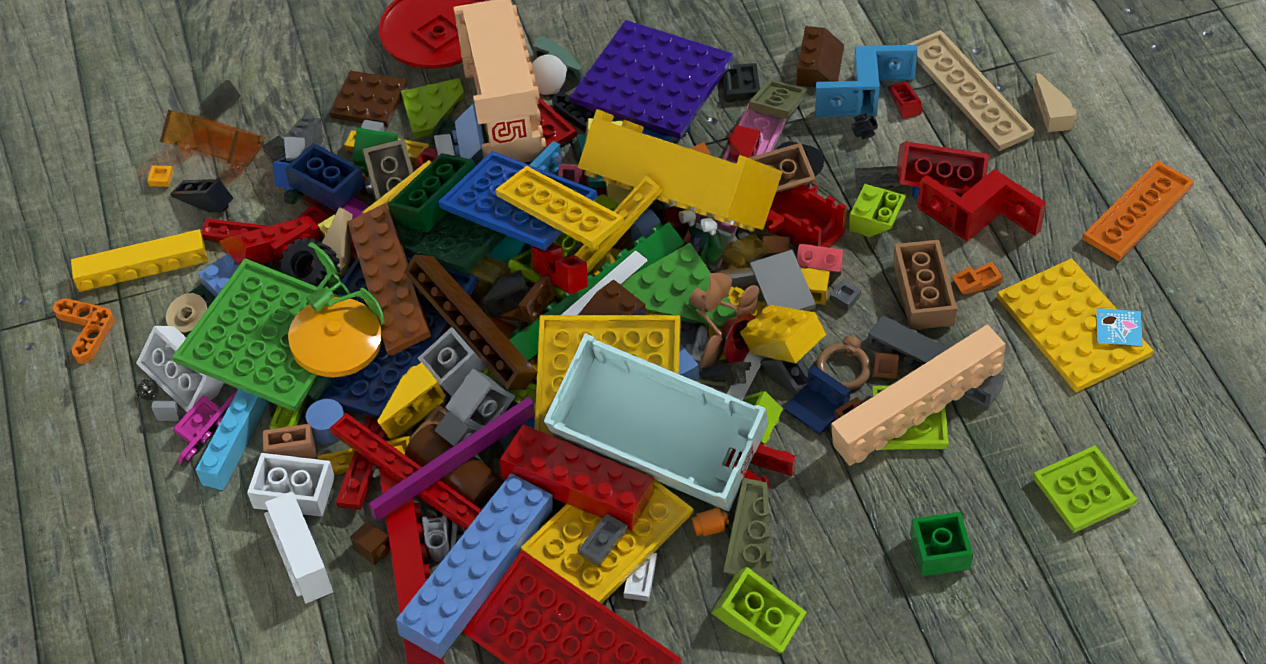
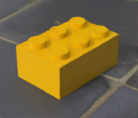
(783, 333)

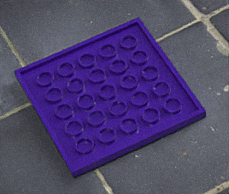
(652, 78)

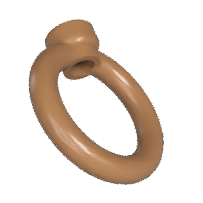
(851, 348)

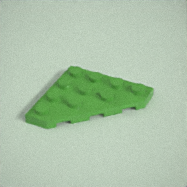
(669, 284)

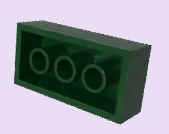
(418, 202)

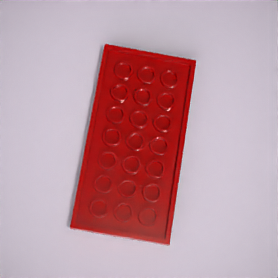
(548, 620)

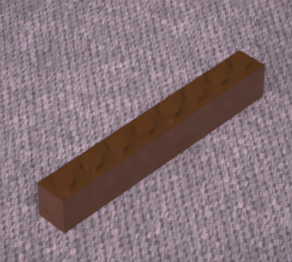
(470, 322)

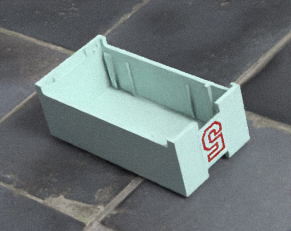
(656, 422)

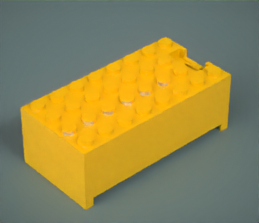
(689, 179)

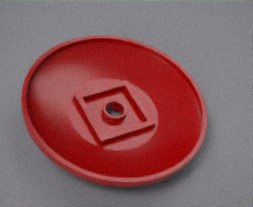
(410, 32)

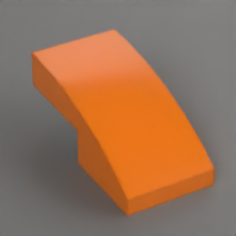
(976, 280)

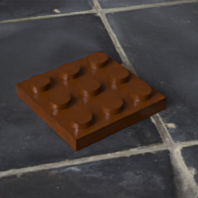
(368, 98)

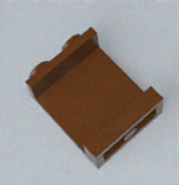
(532, 303)

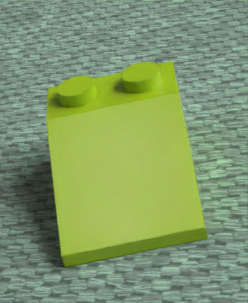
(758, 610)

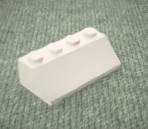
(176, 380)

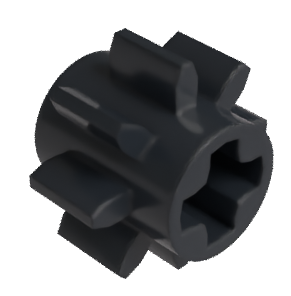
(864, 126)

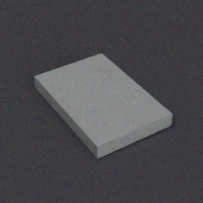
(782, 282)

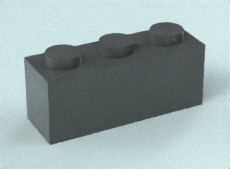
(302, 135)

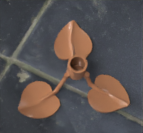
(707, 301)

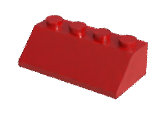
(951, 167)
(256, 243)

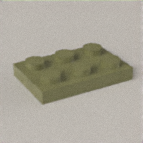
(777, 99)

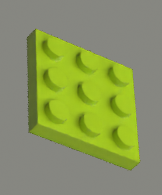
(928, 435)
(1084, 489)

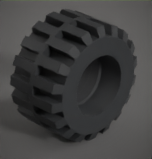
(300, 254)

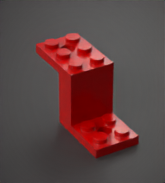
(981, 205)

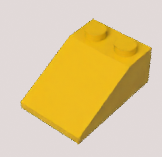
(411, 401)

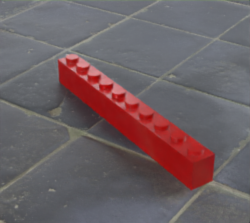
(408, 561)

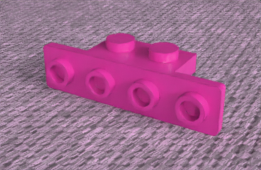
(197, 424)

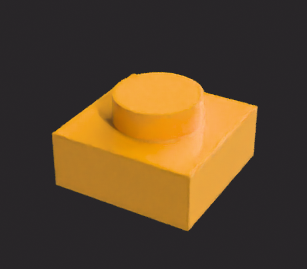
(160, 176)

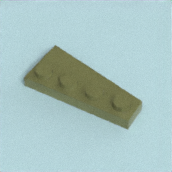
(750, 532)

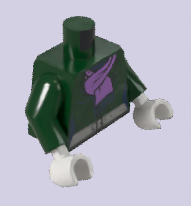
(706, 237)

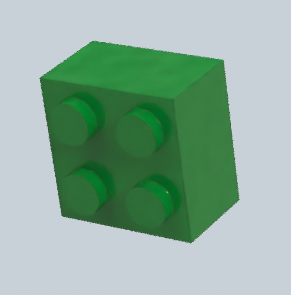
(941, 544)

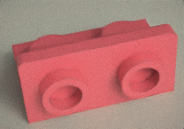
(820, 258)

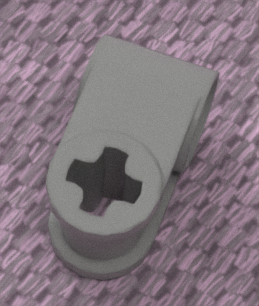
(436, 533)

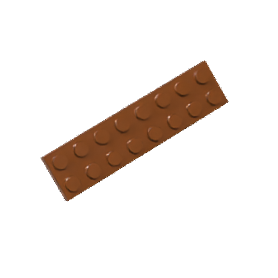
(383, 270)

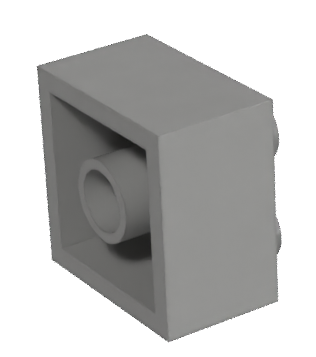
(451, 361)
(479, 400)

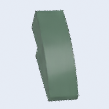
(547, 47)

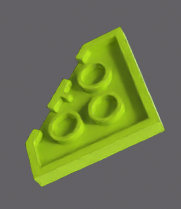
(430, 104)

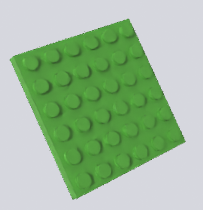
(246, 336)

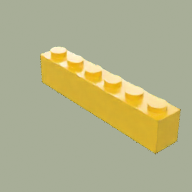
(139, 260)

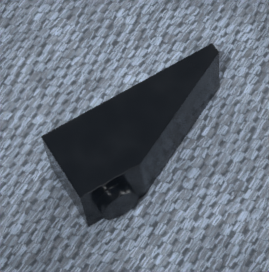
(204, 194)

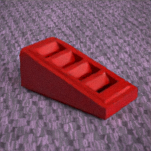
(906, 102)

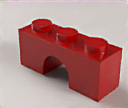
(566, 273)

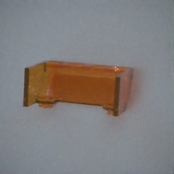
(212, 138)

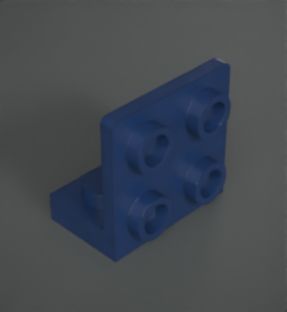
(818, 400)

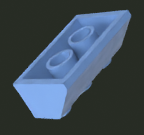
(468, 136)

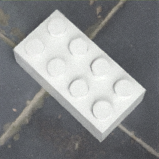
(297, 548)

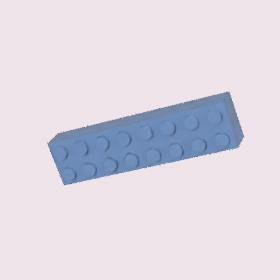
(474, 566)

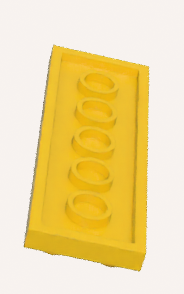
(560, 207)

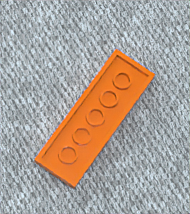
(1138, 210)

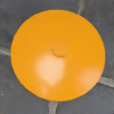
(335, 339)

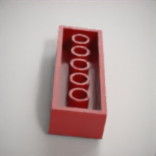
(578, 476)

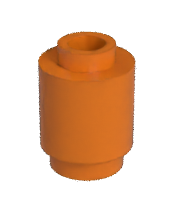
(710, 522)

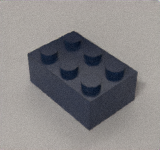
(325, 176)

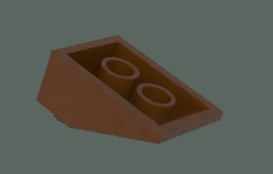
(614, 300)

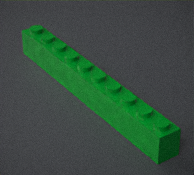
(655, 247)

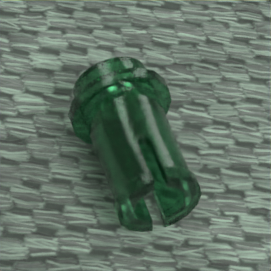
(319, 387)

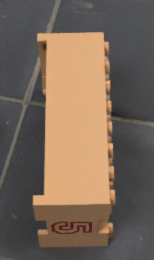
(503, 76)

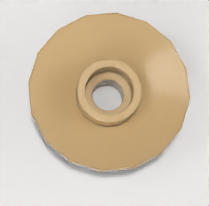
(180, 310)

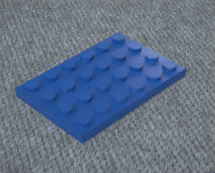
(477, 201)

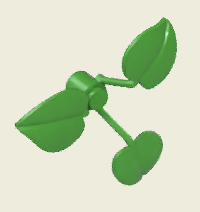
(324, 296)

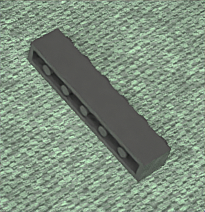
(916, 350)

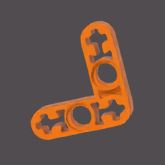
(91, 323)

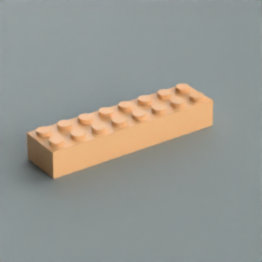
(918, 395)

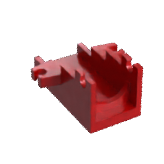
(806, 217)

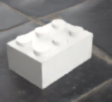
(281, 474)

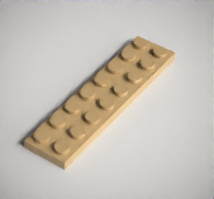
(971, 91)

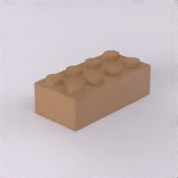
(924, 285)

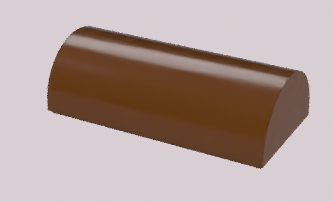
(470, 480)

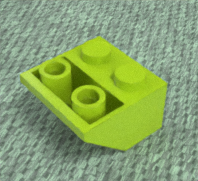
(875, 211)

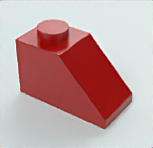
(743, 142)

